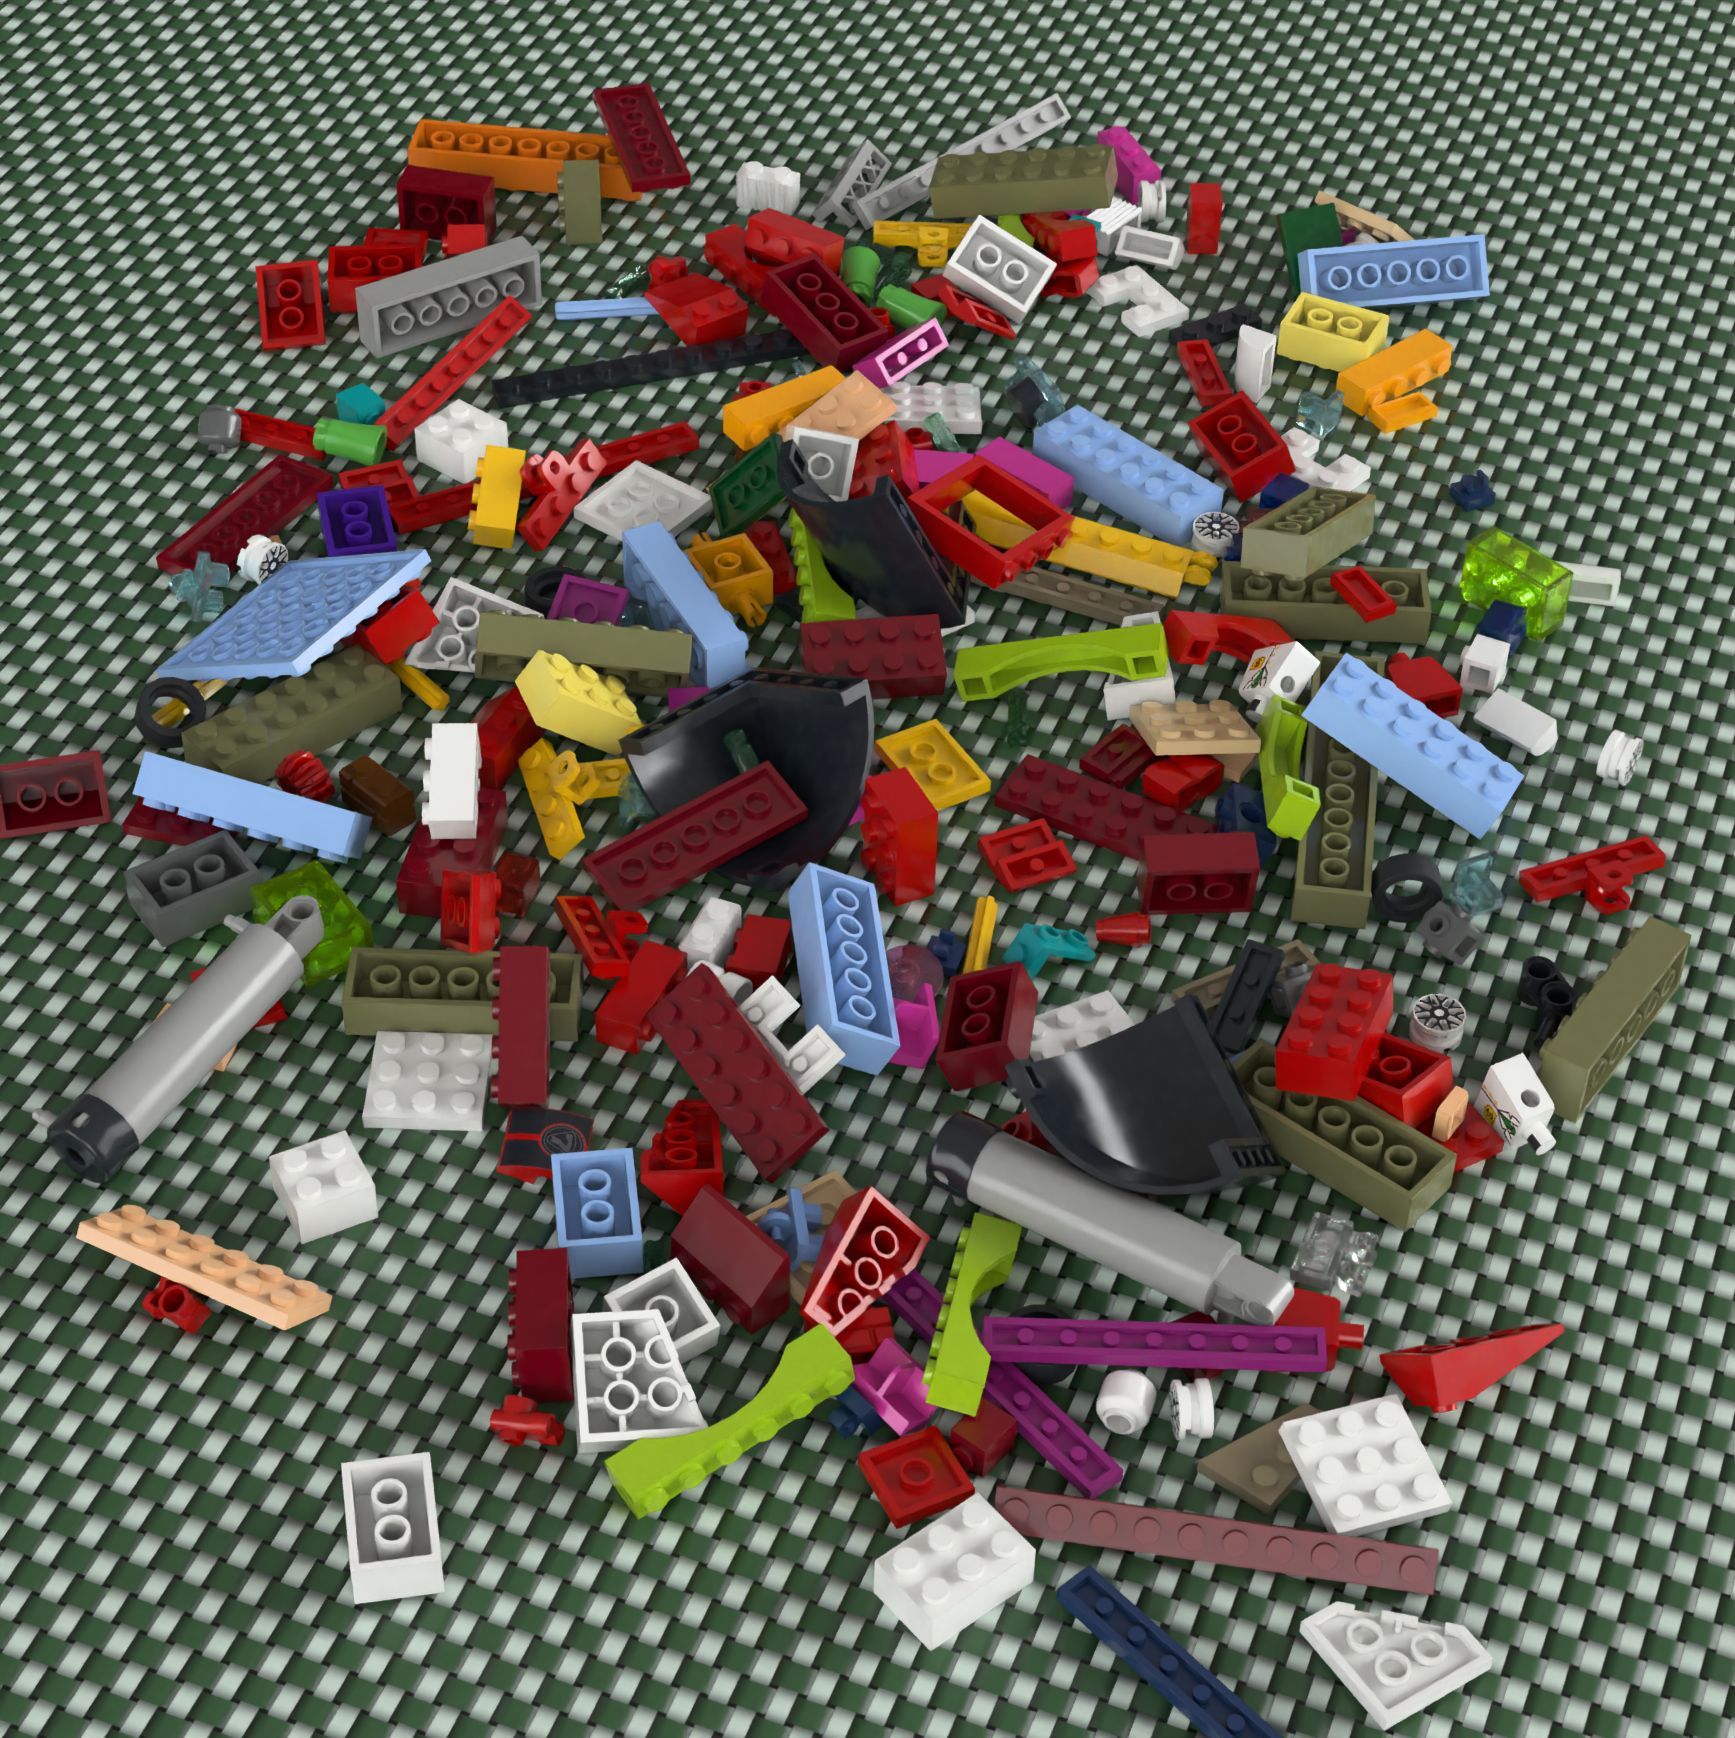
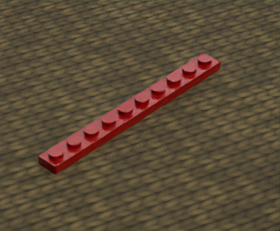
(619, 454)

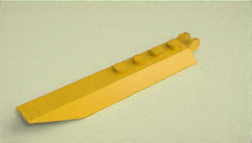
(1100, 550)

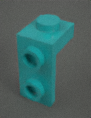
(1037, 943)

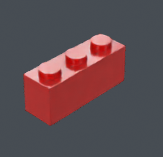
(652, 976)

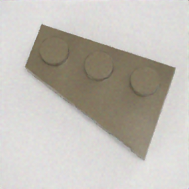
(1257, 1464)

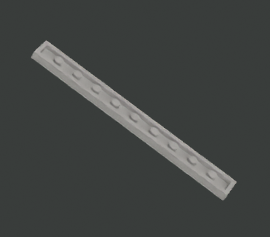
(1005, 136)

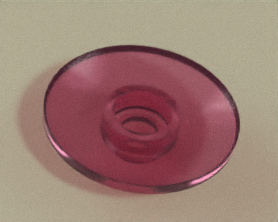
(921, 966)

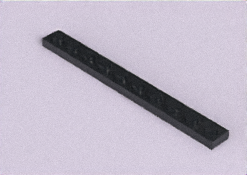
(645, 368)

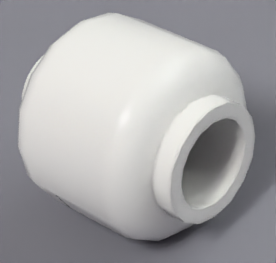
(1126, 1401)

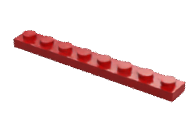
(453, 371)

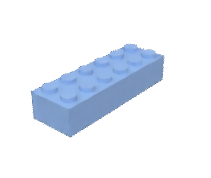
(1398, 272)
(1127, 474)
(681, 600)
(1413, 745)
(243, 804)
(844, 966)

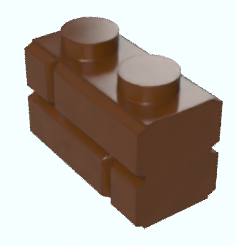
(377, 794)

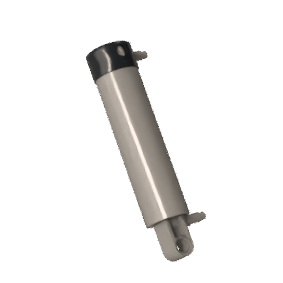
(185, 1042)
(1103, 1222)

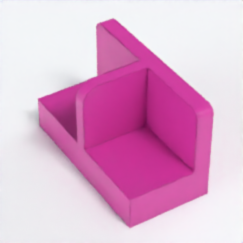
(916, 1028)
(895, 1388)

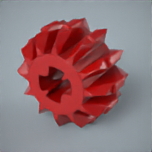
(305, 777)

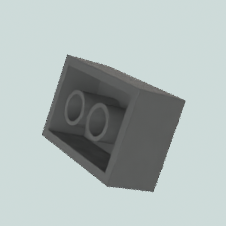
(192, 887)

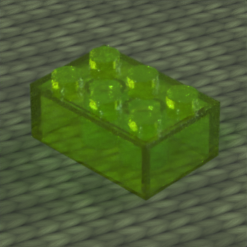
(1519, 575)
(342, 920)

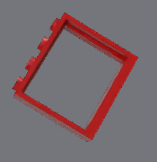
(968, 550)

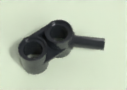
(1547, 990)

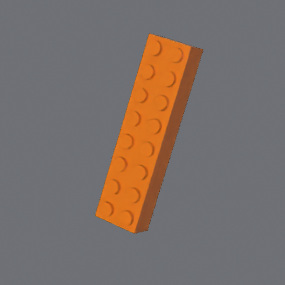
(516, 155)

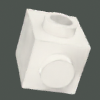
(1483, 663)

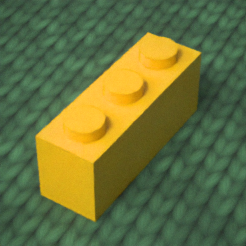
(496, 497)

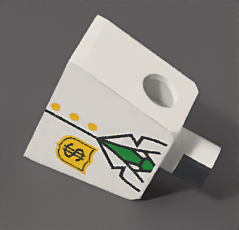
(1276, 671)
(1517, 1105)

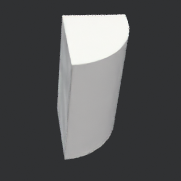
(1150, 247)
(1254, 362)
(1593, 584)
(1517, 722)

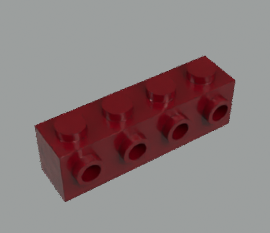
(523, 1026)

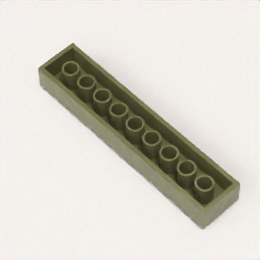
(1338, 846)

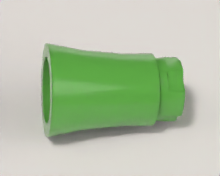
(859, 272)
(908, 307)
(351, 440)

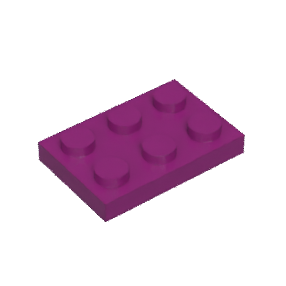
(588, 601)

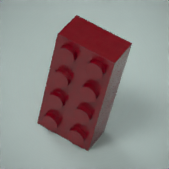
(822, 313)
(894, 653)
(421, 872)

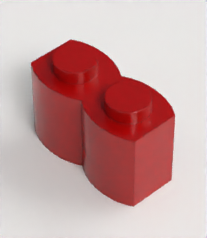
(1071, 277)
(1182, 779)

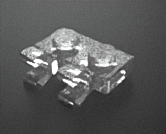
(1322, 1252)

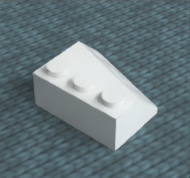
(455, 637)
(628, 1381)

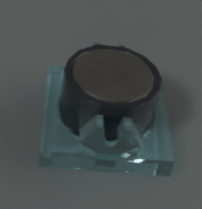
(1033, 394)

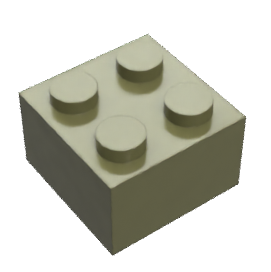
(580, 202)

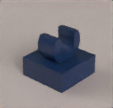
(1472, 492)
(948, 951)
(852, 1413)

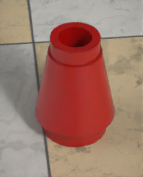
(1125, 929)

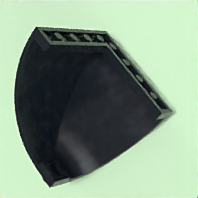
(879, 545)
(803, 723)
(1151, 1108)

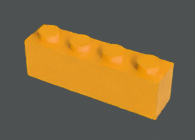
(1394, 371)
(768, 411)

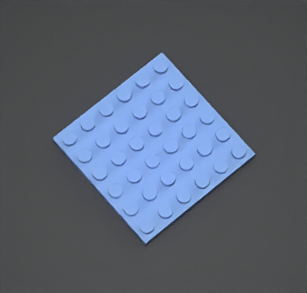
(295, 616)

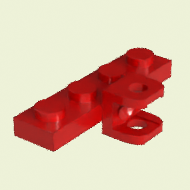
(559, 489)
(1597, 871)
(600, 940)

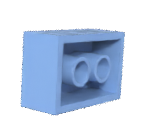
(598, 1212)

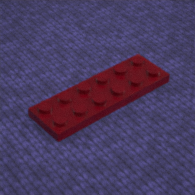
(641, 138)
(257, 507)
(1091, 807)
(694, 838)
(737, 1073)

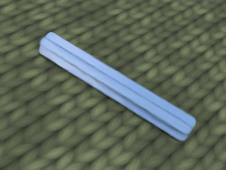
(603, 308)

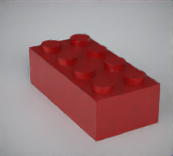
(1334, 1032)

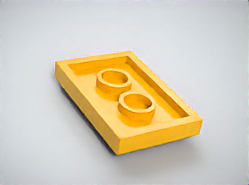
(935, 763)

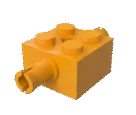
(735, 574)

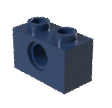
(1244, 811)

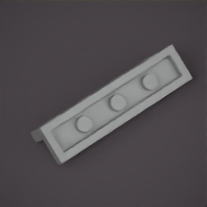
(851, 177)

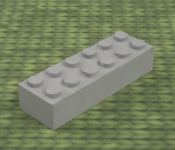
(446, 296)

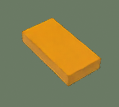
(1402, 412)

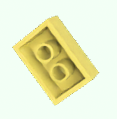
(1331, 333)
(577, 701)

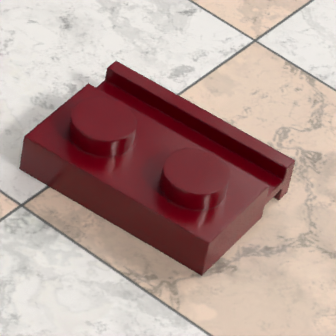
(1119, 757)

